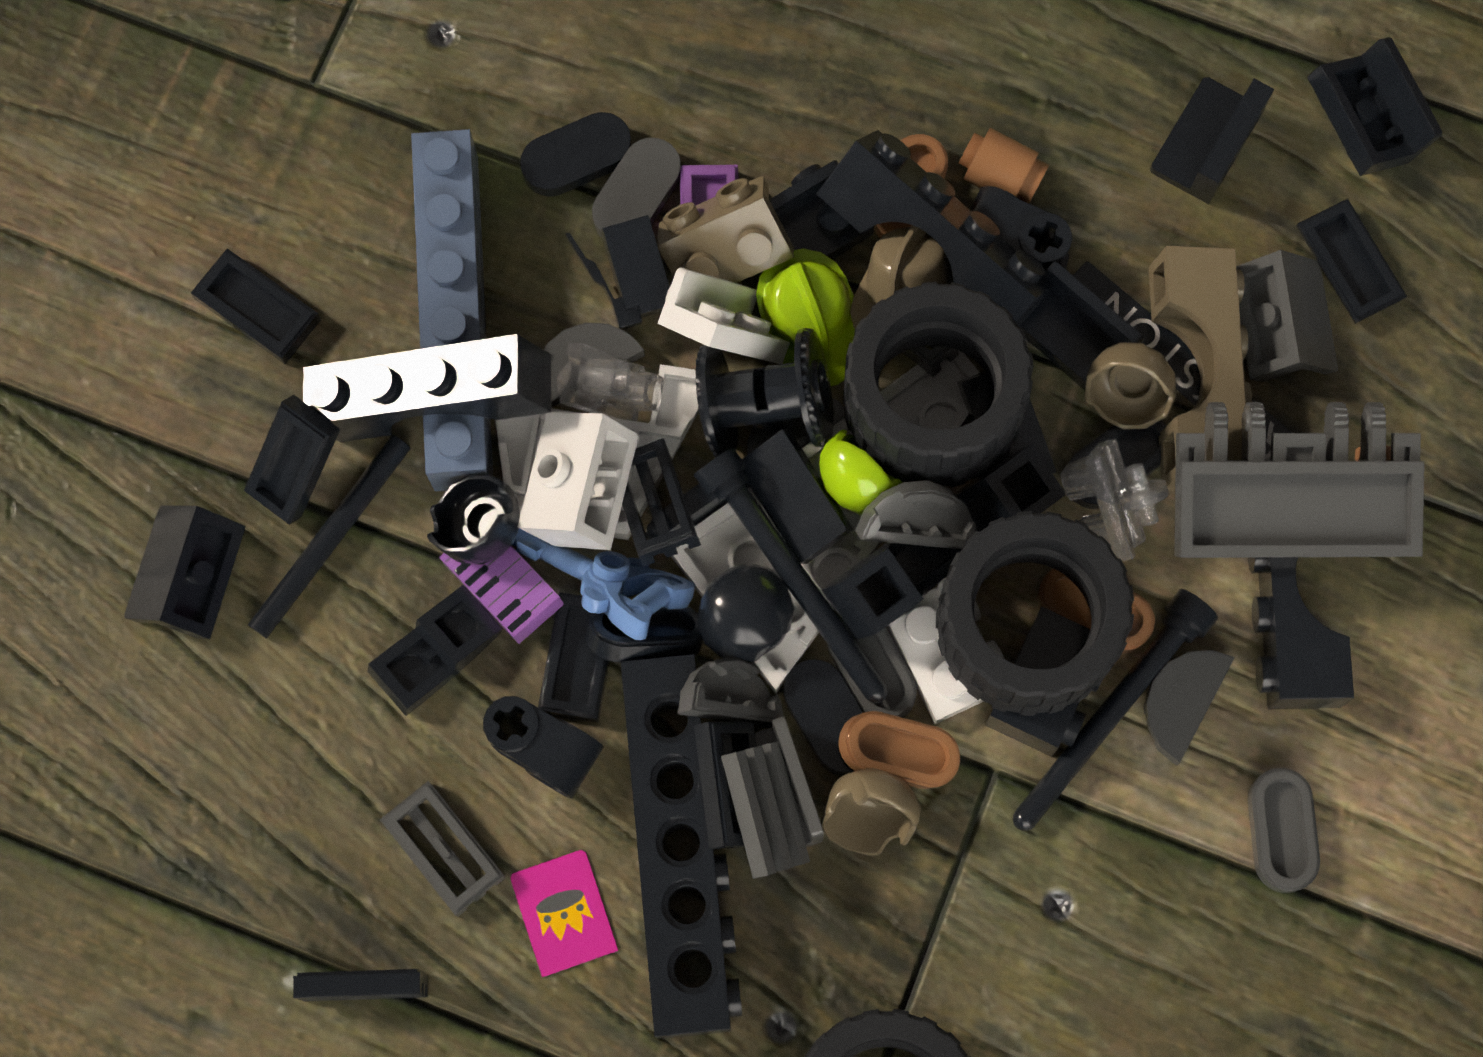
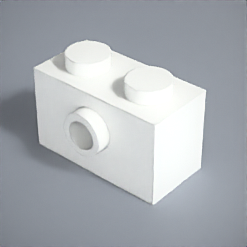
(578, 480)

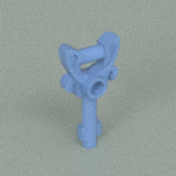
(612, 579)

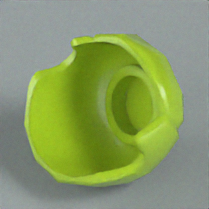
(852, 473)

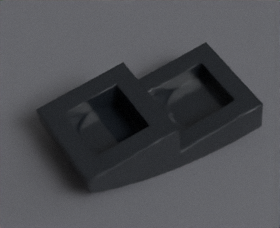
(435, 650)

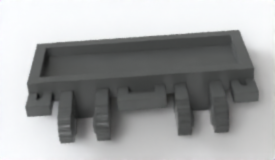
(1305, 497)

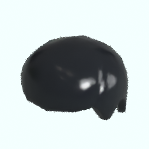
(475, 519)
(745, 612)

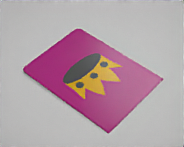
(563, 912)

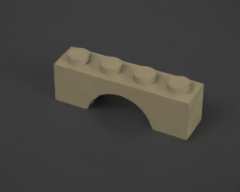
(1198, 299)

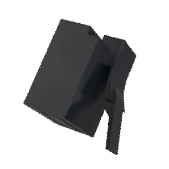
(635, 269)

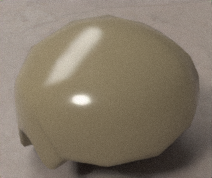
(1131, 386)
(869, 811)

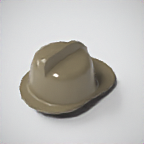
(898, 261)

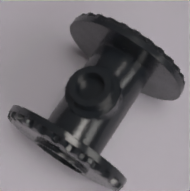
(765, 395)

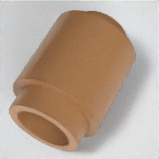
(1003, 164)

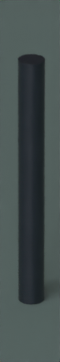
(329, 536)

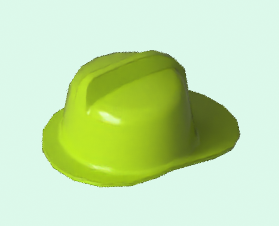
(812, 295)

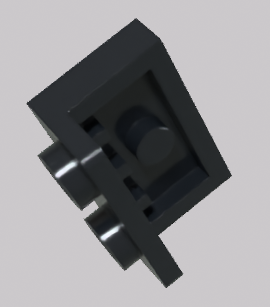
(1376, 108)

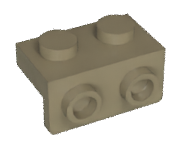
(727, 234)

